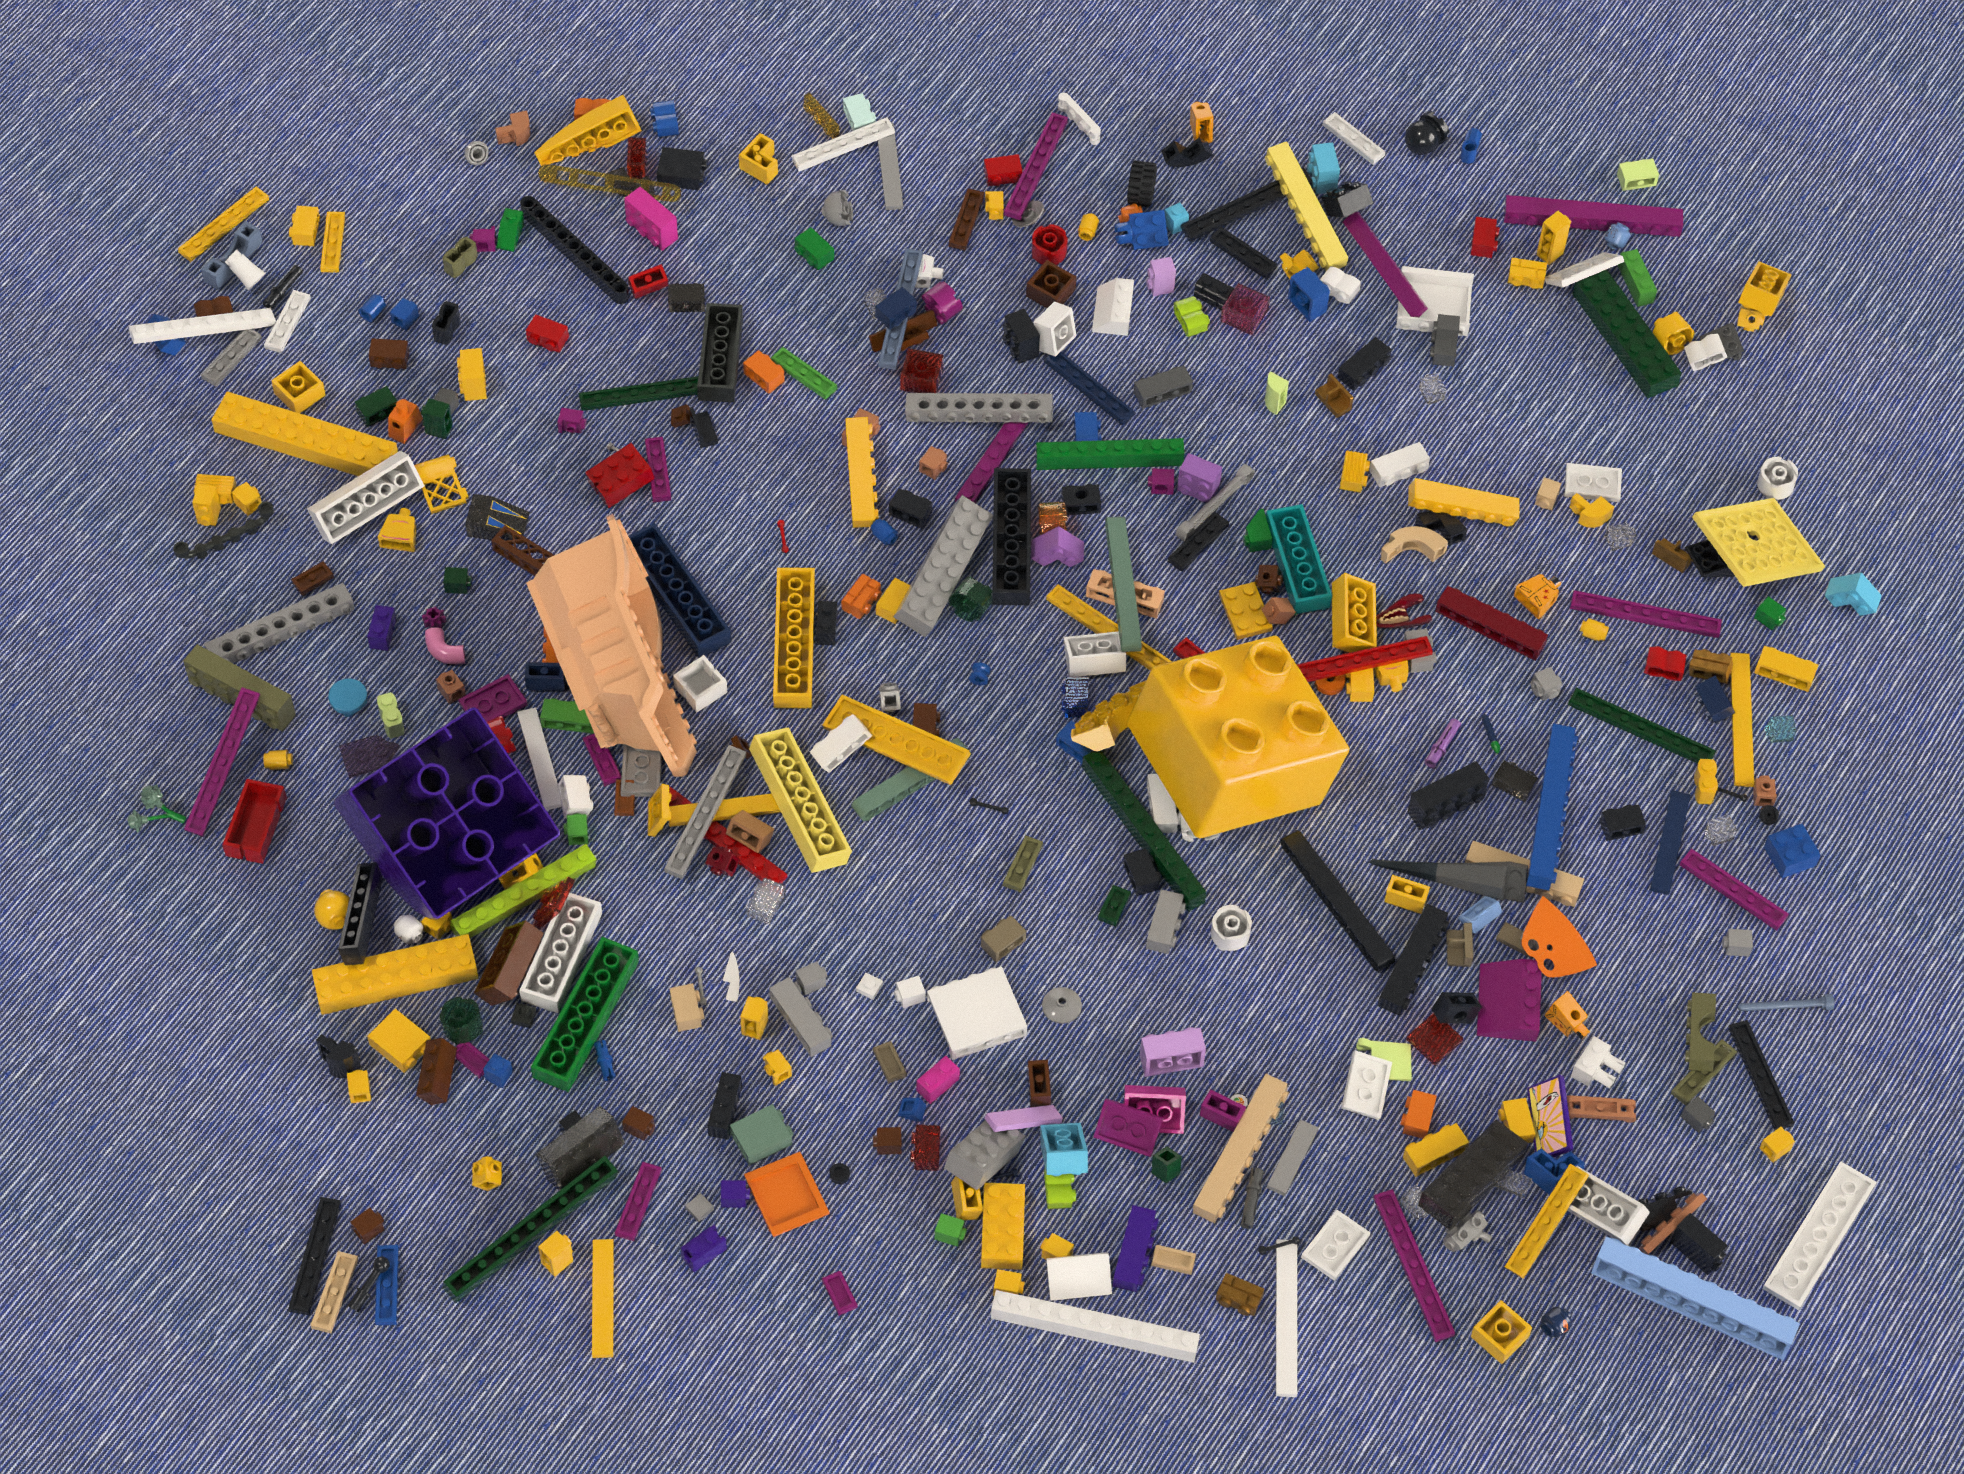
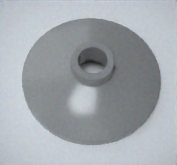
(1031, 214)
(1059, 1012)

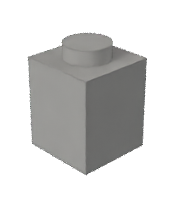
(1738, 942)
(811, 978)

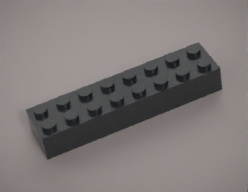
(1011, 536)

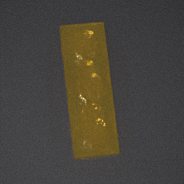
(821, 116)

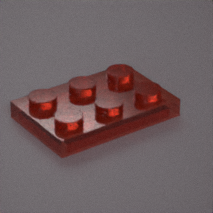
(552, 902)

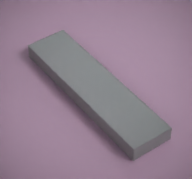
(231, 356)
(1292, 1157)

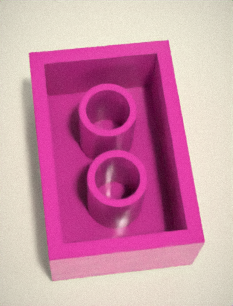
(651, 218)

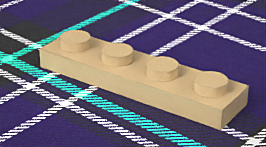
(334, 1292)

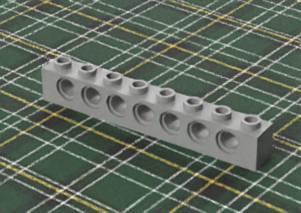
(979, 407)
(283, 618)

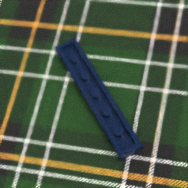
(1090, 387)
(1670, 842)

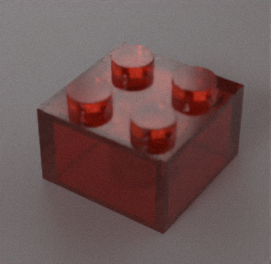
(921, 371)

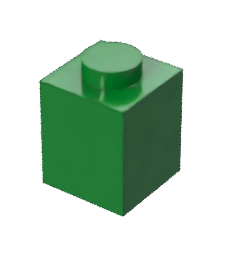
(1770, 613)

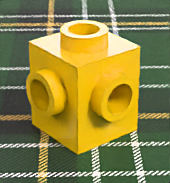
(1748, 324)
(487, 1173)

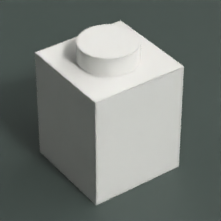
(910, 992)

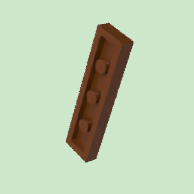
(966, 219)

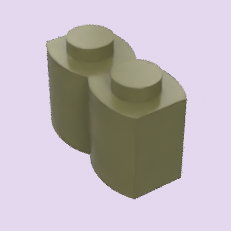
(460, 257)

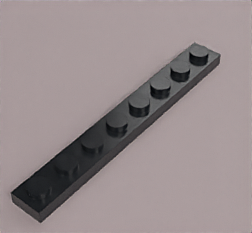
(1235, 210)

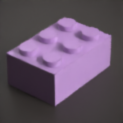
(1172, 1051)

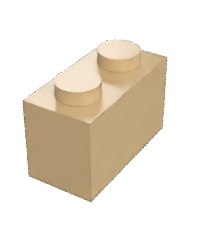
(686, 1008)

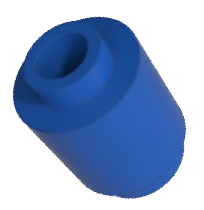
(884, 532)

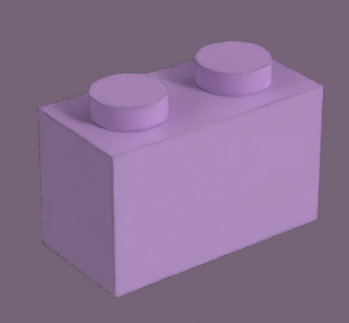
(1161, 276)

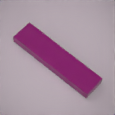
(657, 461)
(638, 1201)

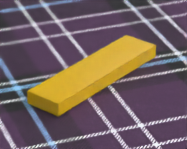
(332, 242)

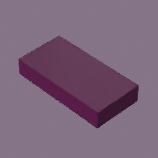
(471, 1058)
(839, 1293)

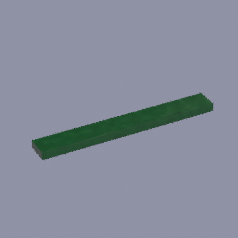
(638, 393)
(1640, 726)

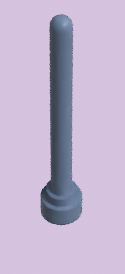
(1825, 1002)

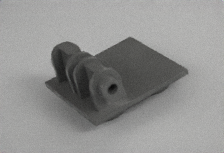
(1729, 340)

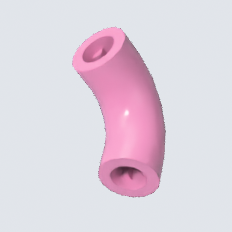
(440, 650)

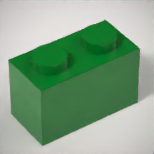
(814, 248)

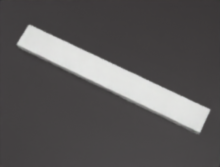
(1286, 1320)

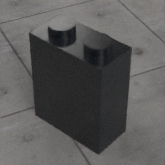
(682, 168)
(1699, 1244)

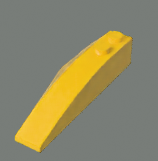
(595, 129)

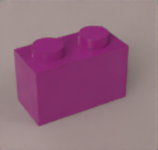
(1222, 1110)

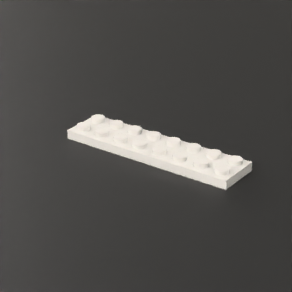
(1819, 1235)

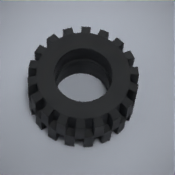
(1141, 183)

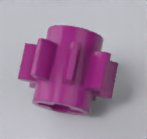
(434, 618)

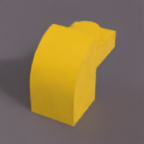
(1297, 263)
(1591, 514)

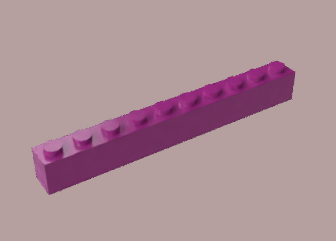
(1595, 215)

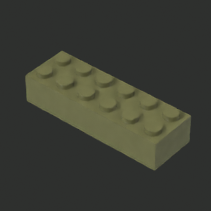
(225, 680)

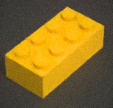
(1764, 289)
(1353, 614)
(1003, 1226)

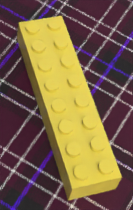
(800, 800)

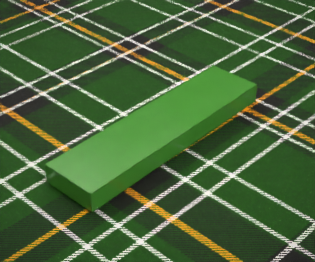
(804, 373)

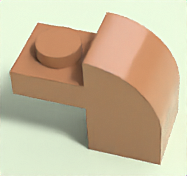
(518, 130)

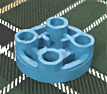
(347, 696)

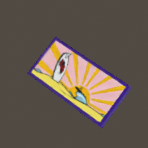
(1550, 1116)

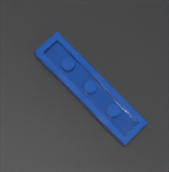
(387, 1287)

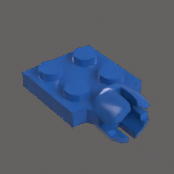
(1144, 230)

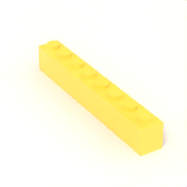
(1306, 206)

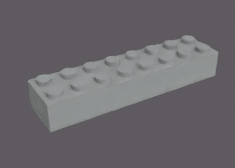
(943, 566)

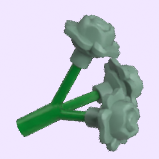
(150, 798)

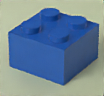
(1308, 294)
(1792, 850)

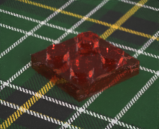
(1434, 1039)

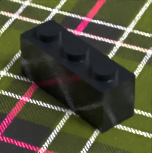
(1364, 363)
(724, 1105)

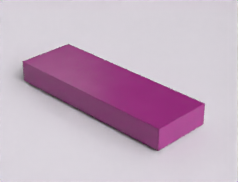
(602, 760)

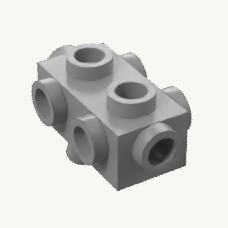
(1468, 1229)

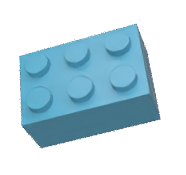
(1064, 1149)

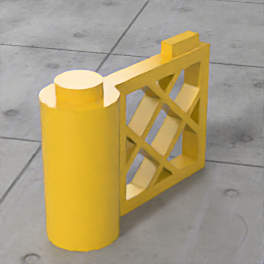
(439, 469)

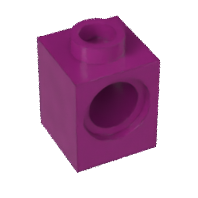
(1161, 481)

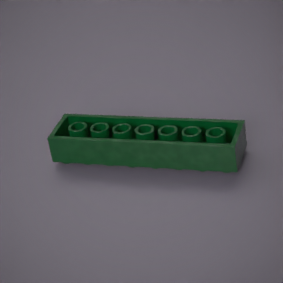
(1627, 333)

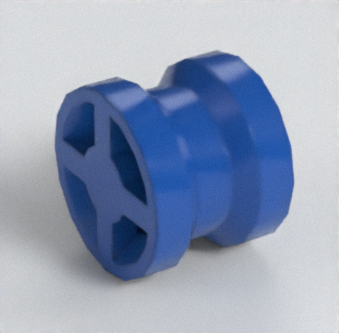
(980, 673)

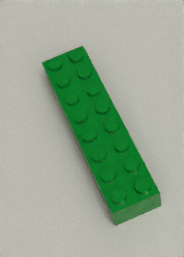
(585, 1014)

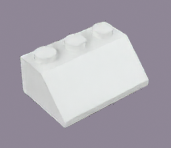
(1113, 307)
(1094, 654)

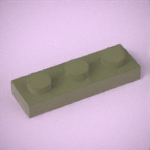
(1023, 863)

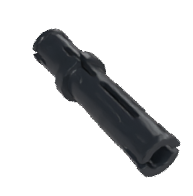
(277, 293)

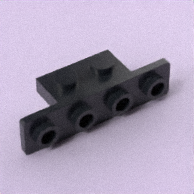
(1662, 1206)

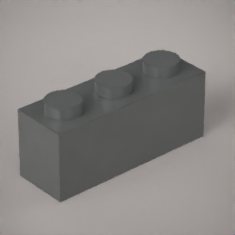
(1163, 386)

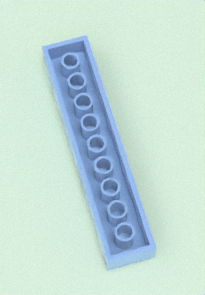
(1695, 1298)

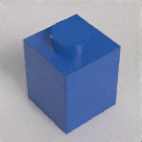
(404, 314)
(498, 1070)

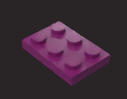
(495, 699)
(1128, 1127)

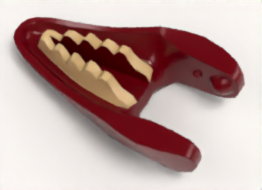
(1397, 616)

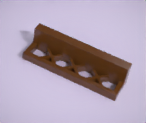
(517, 556)

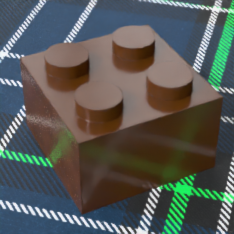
(1050, 285)

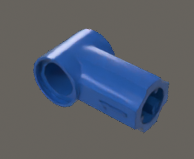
(1470, 146)

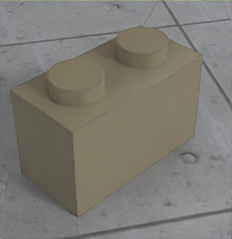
(1003, 938)

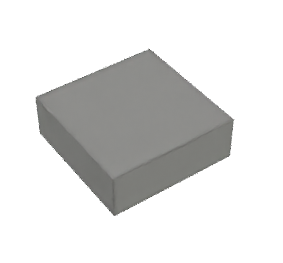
(699, 1207)

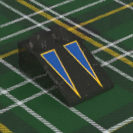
(489, 515)

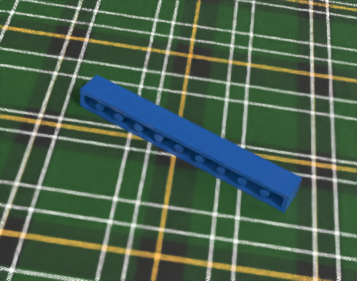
(1550, 808)

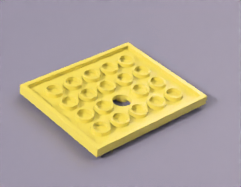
(1776, 554)

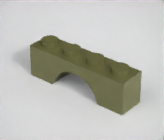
(1702, 1012)

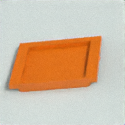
(786, 1194)

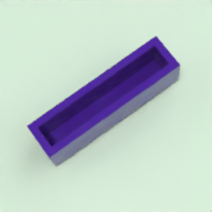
(1134, 1248)

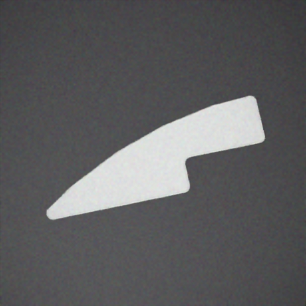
(732, 975)

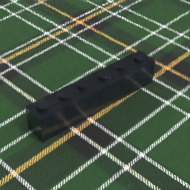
(360, 914)
(1413, 959)

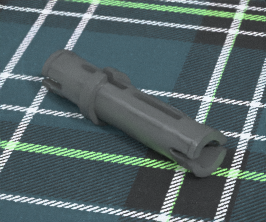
(1253, 1190)

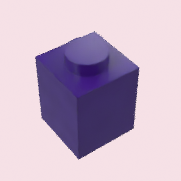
(734, 1193)

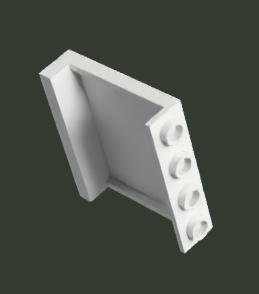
(1442, 293)
(977, 1012)

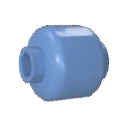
(1617, 236)

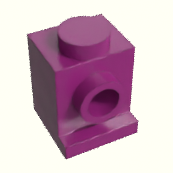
(484, 239)
(571, 421)

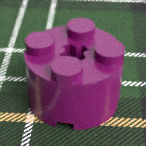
(942, 302)

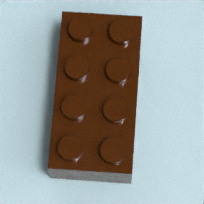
(509, 963)

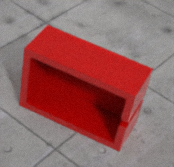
(619, 475)

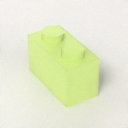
(1637, 174)

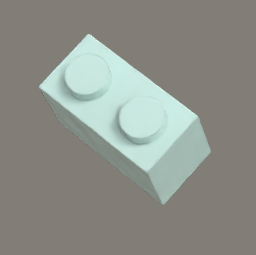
(858, 111)

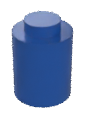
(372, 307)

